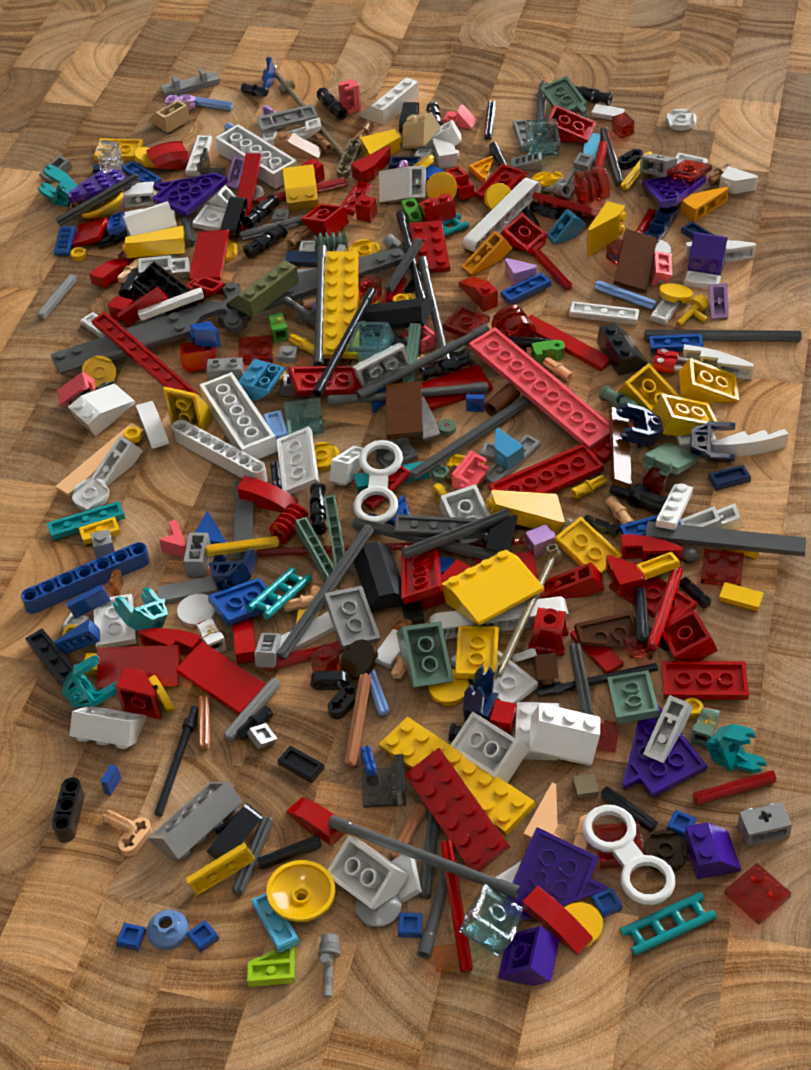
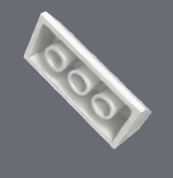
(391, 103)

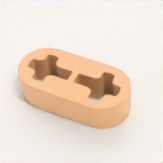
(136, 837)

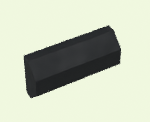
(156, 276)
(400, 313)
(379, 576)

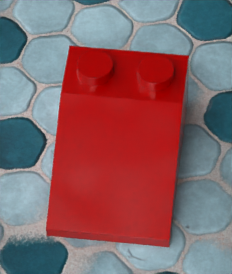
(572, 126)

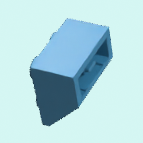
(260, 378)

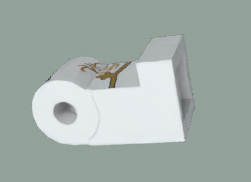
(211, 635)

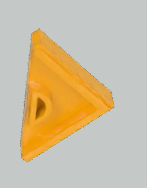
(481, 168)

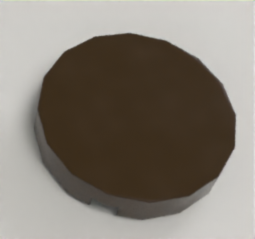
(359, 658)
(668, 847)

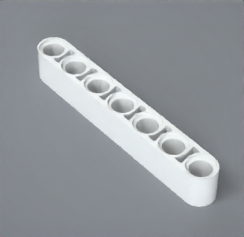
(502, 214)
(218, 451)
(506, 621)

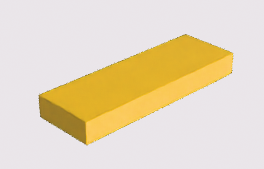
(220, 869)

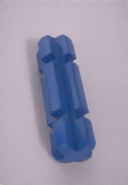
(368, 761)

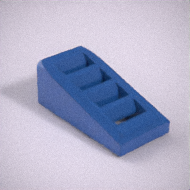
(64, 240)
(84, 634)

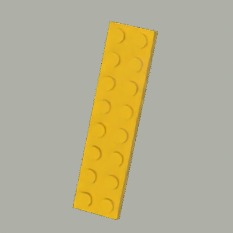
(339, 299)
(499, 799)

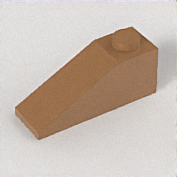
(296, 146)

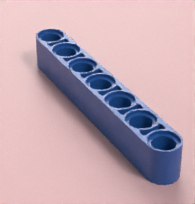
(84, 578)

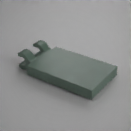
(565, 94)
(670, 459)

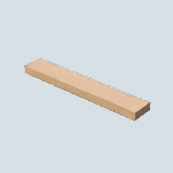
(89, 467)

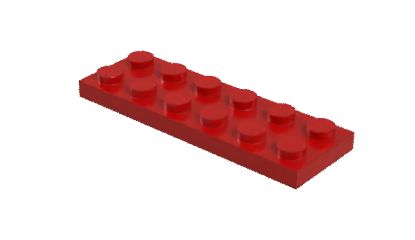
(553, 472)
(457, 811)

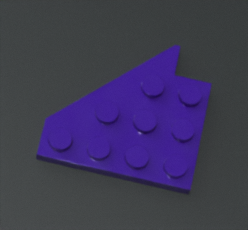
(95, 185)
(671, 191)
(188, 193)
(653, 775)
(556, 868)

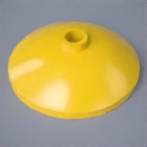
(105, 208)
(296, 881)

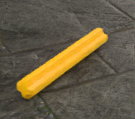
(632, 176)
(242, 546)

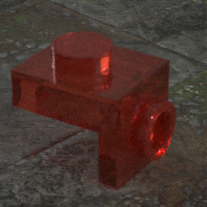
(636, 648)
(608, 736)

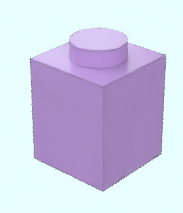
(538, 539)

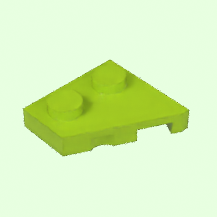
(273, 968)

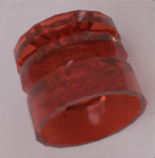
(591, 185)
(513, 321)

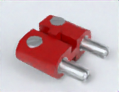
(667, 361)

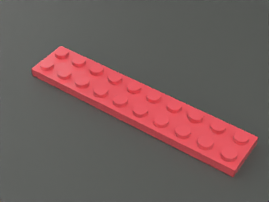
(541, 388)

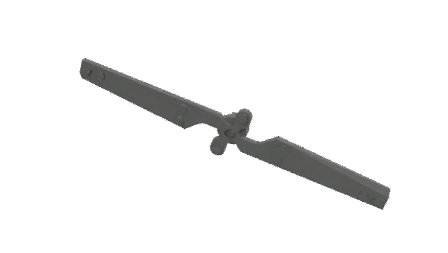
(177, 324)

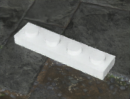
(674, 506)

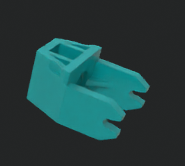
(59, 194)
(148, 616)
(79, 689)
(728, 751)

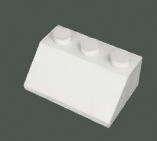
(150, 220)
(381, 364)
(106, 726)
(564, 734)
(366, 873)

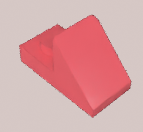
(462, 118)
(174, 543)

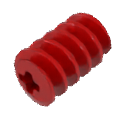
(284, 525)

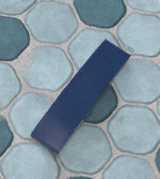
(662, 222)

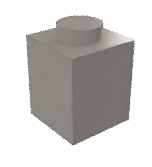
(102, 543)

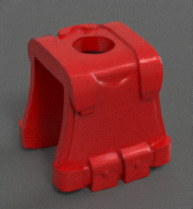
(548, 632)

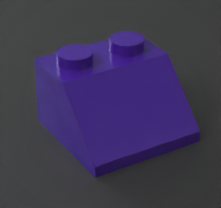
(707, 253)
(710, 850)
(530, 957)

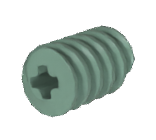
(331, 242)

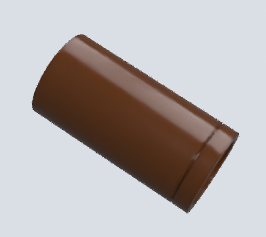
(501, 399)

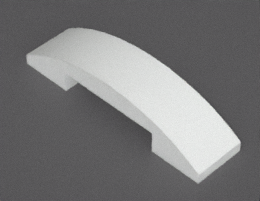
(311, 128)

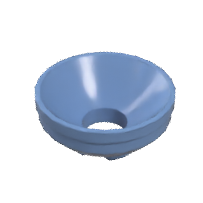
(170, 937)

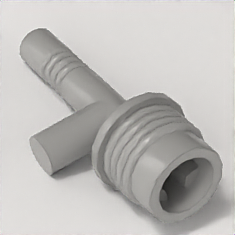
(559, 189)
(392, 242)
(328, 950)

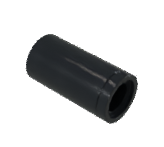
(127, 290)

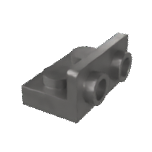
(386, 457)

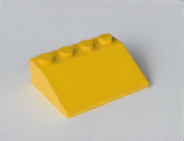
(491, 587)

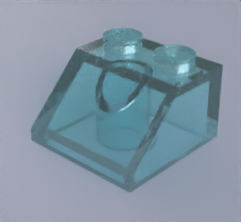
(542, 136)
(371, 337)
(304, 414)
(491, 920)

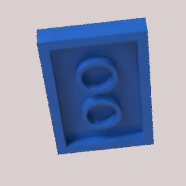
(233, 601)

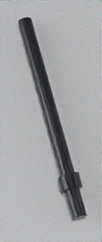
(558, 687)
(188, 727)

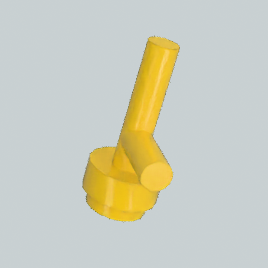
(698, 305)

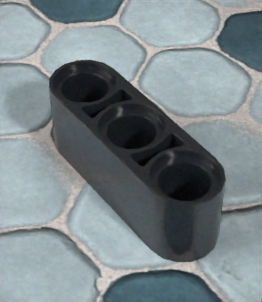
(407, 109)
(233, 215)
(68, 818)
(236, 831)

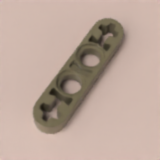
(354, 148)

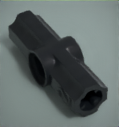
(638, 496)

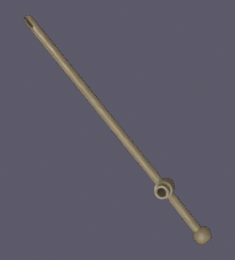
(288, 86)
(553, 559)

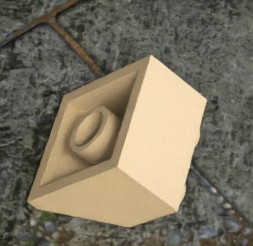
(419, 130)

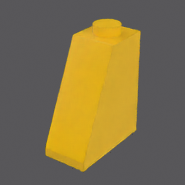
(380, 140)

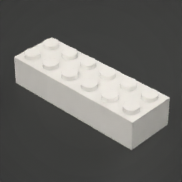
(240, 141)
(238, 416)

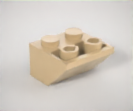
(171, 116)

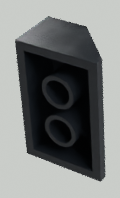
(620, 349)

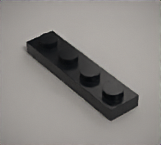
(50, 655)

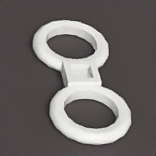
(378, 481)
(629, 855)

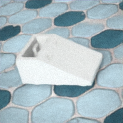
(402, 184)

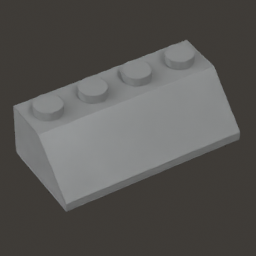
(196, 819)

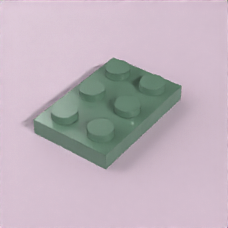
(633, 697)

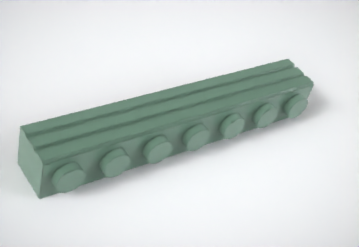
(412, 348)
(334, 528)
(315, 548)

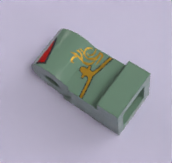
(705, 725)

